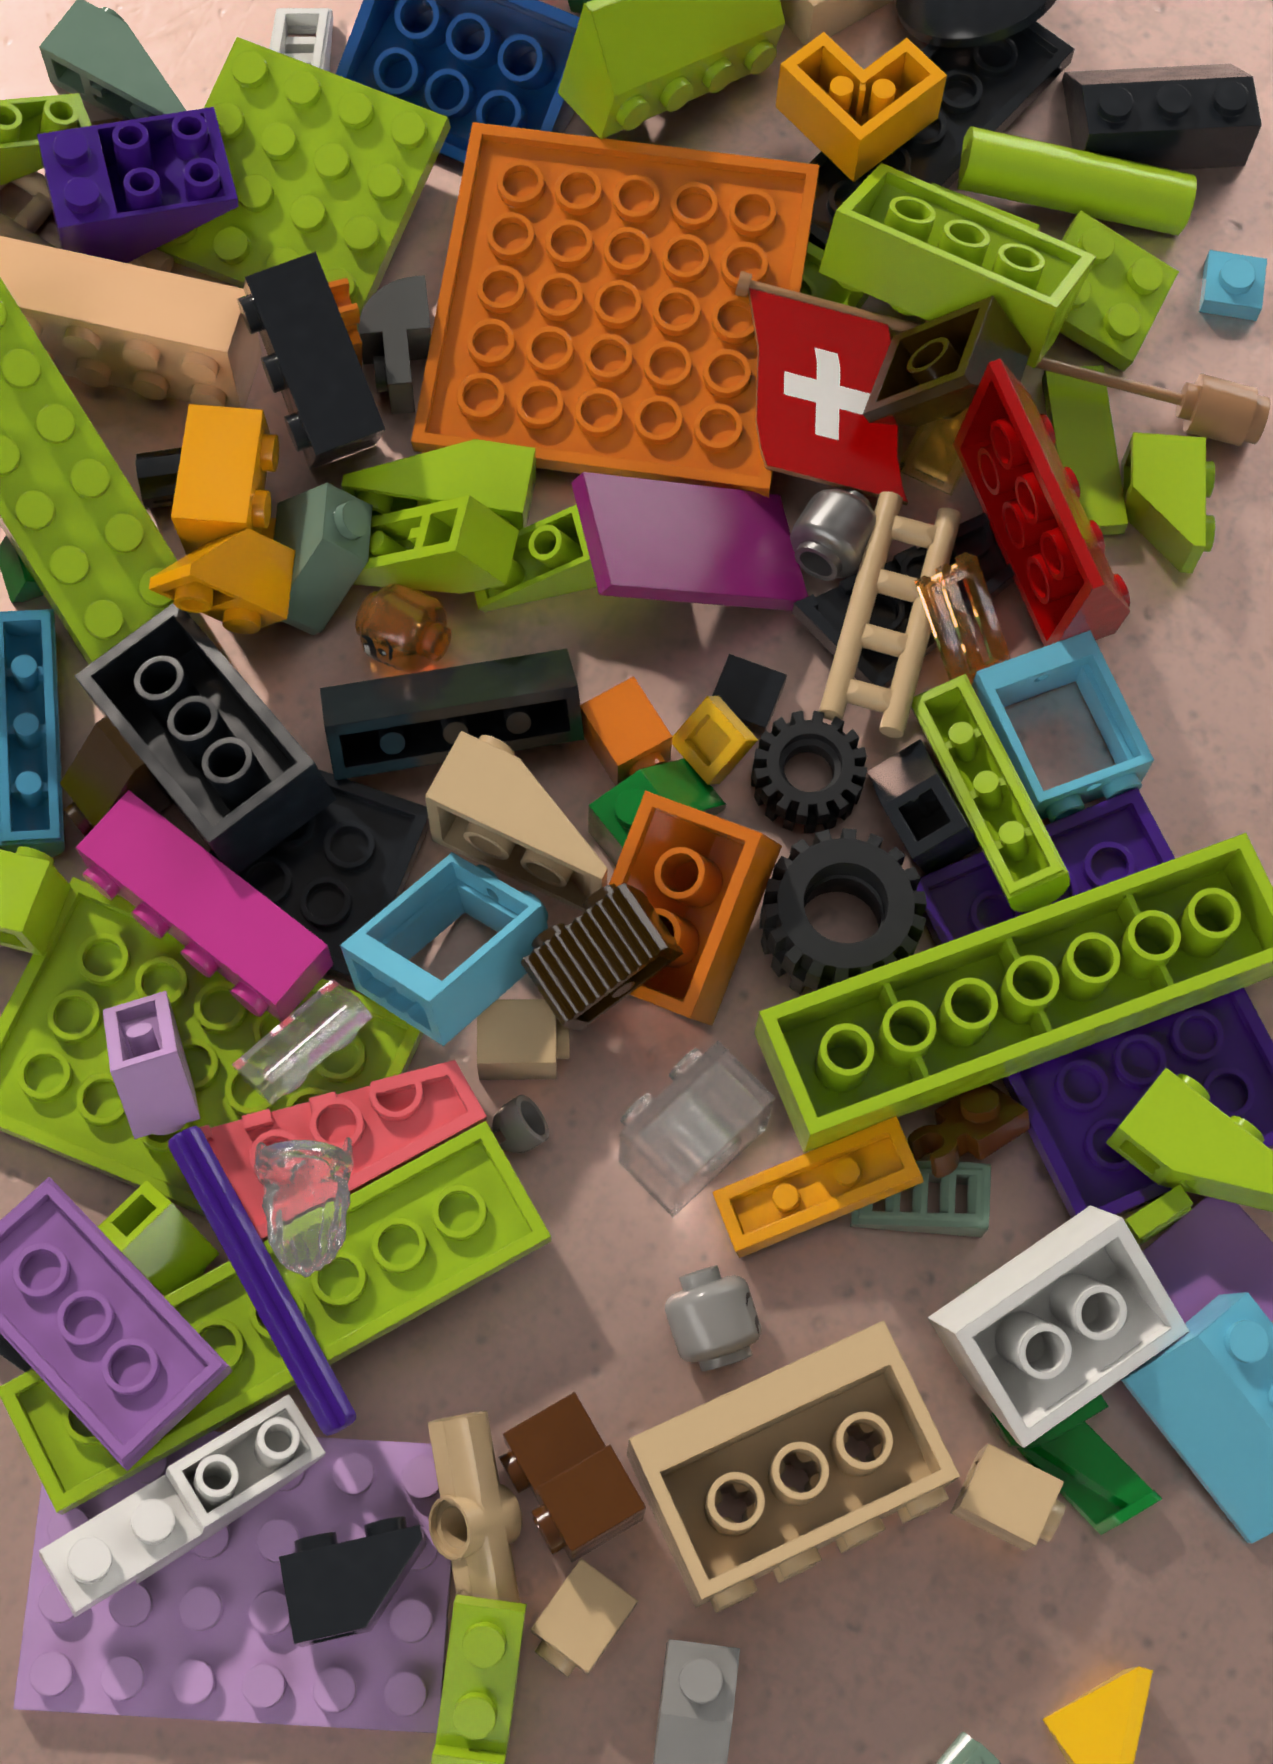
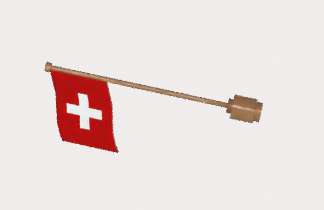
(824, 359)

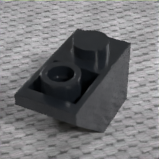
(923, 808)
(347, 1585)

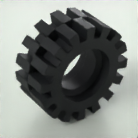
(814, 737)

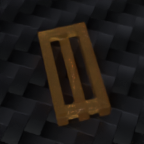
(941, 624)

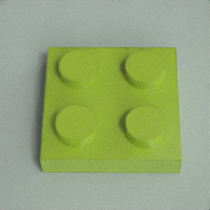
(1118, 294)

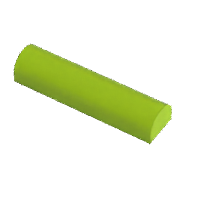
(1076, 181)
(991, 795)

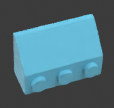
(1216, 1406)

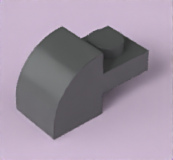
(392, 333)

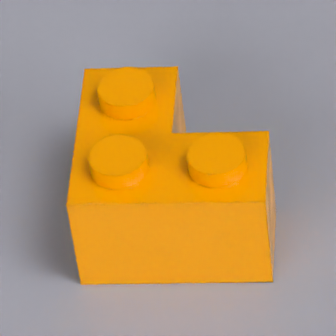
(856, 111)
(224, 475)

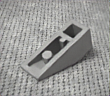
(696, 1703)

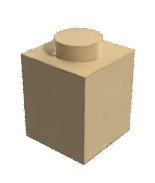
(520, 1040)
(1010, 1499)
(581, 1620)

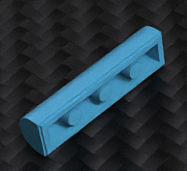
(30, 734)

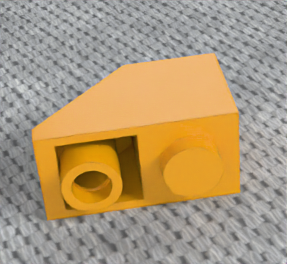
(232, 579)

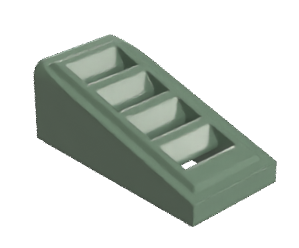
(946, 1222)

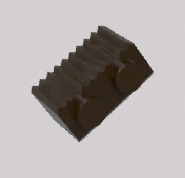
(600, 955)

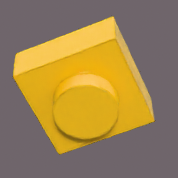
(713, 740)

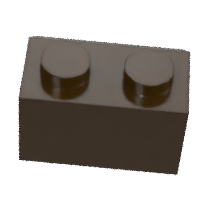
(940, 363)

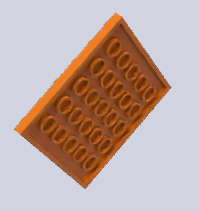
(602, 307)

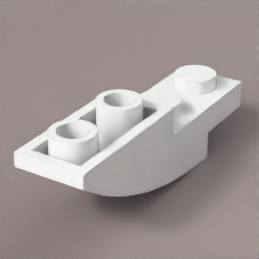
(182, 1506)

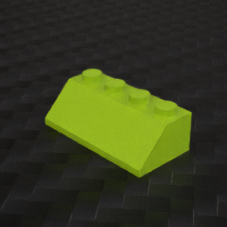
(661, 53)
(942, 252)

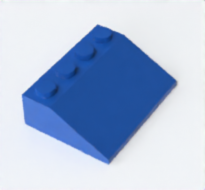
(466, 61)

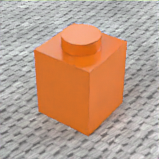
(625, 731)

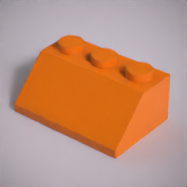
(705, 887)

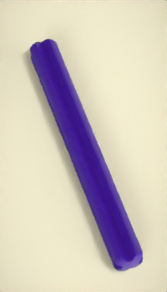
(262, 1281)

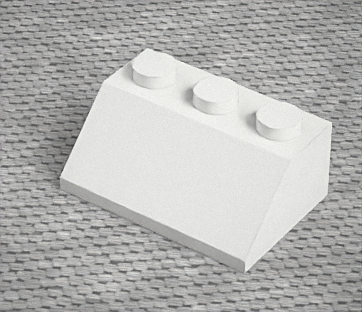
(1059, 1323)

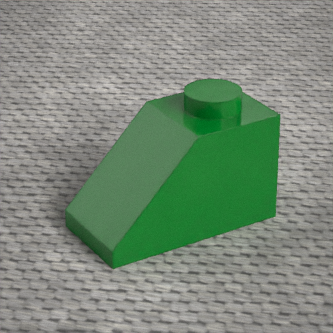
(614, 812)

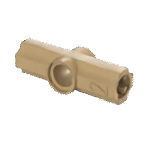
(475, 1512)

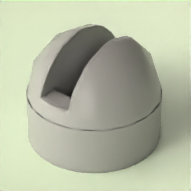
(520, 1125)

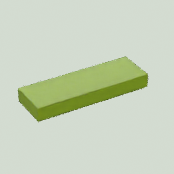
(1088, 445)

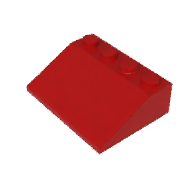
(1038, 512)

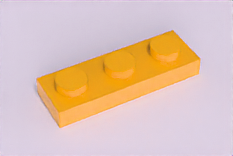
(817, 1187)

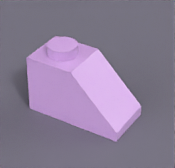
(150, 1066)

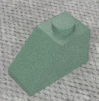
(330, 547)

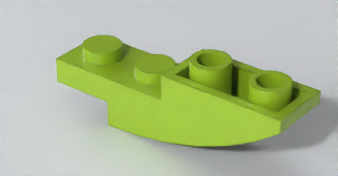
(479, 1681)

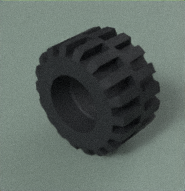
(849, 868)

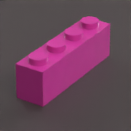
(204, 907)

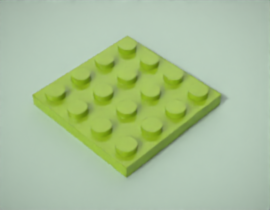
(312, 171)

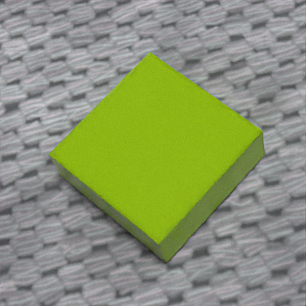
(1159, 1215)

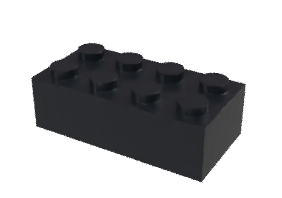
(207, 738)

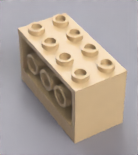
(802, 1421)

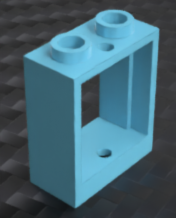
(1049, 668)
(441, 1009)

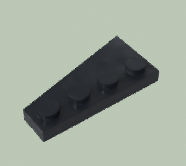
(826, 612)

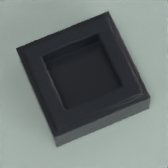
(750, 691)

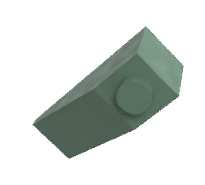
(106, 64)

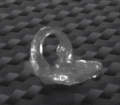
(305, 1200)

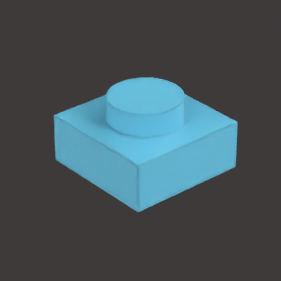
(1233, 285)

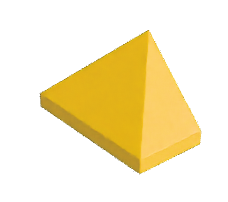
(1104, 1721)

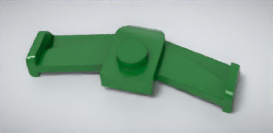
(1093, 1474)

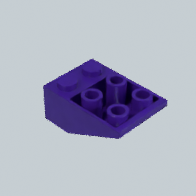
(136, 182)

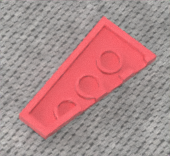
(386, 1121)

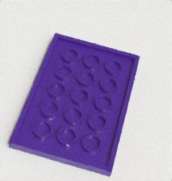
(1089, 1092)

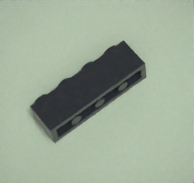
(420, 714)

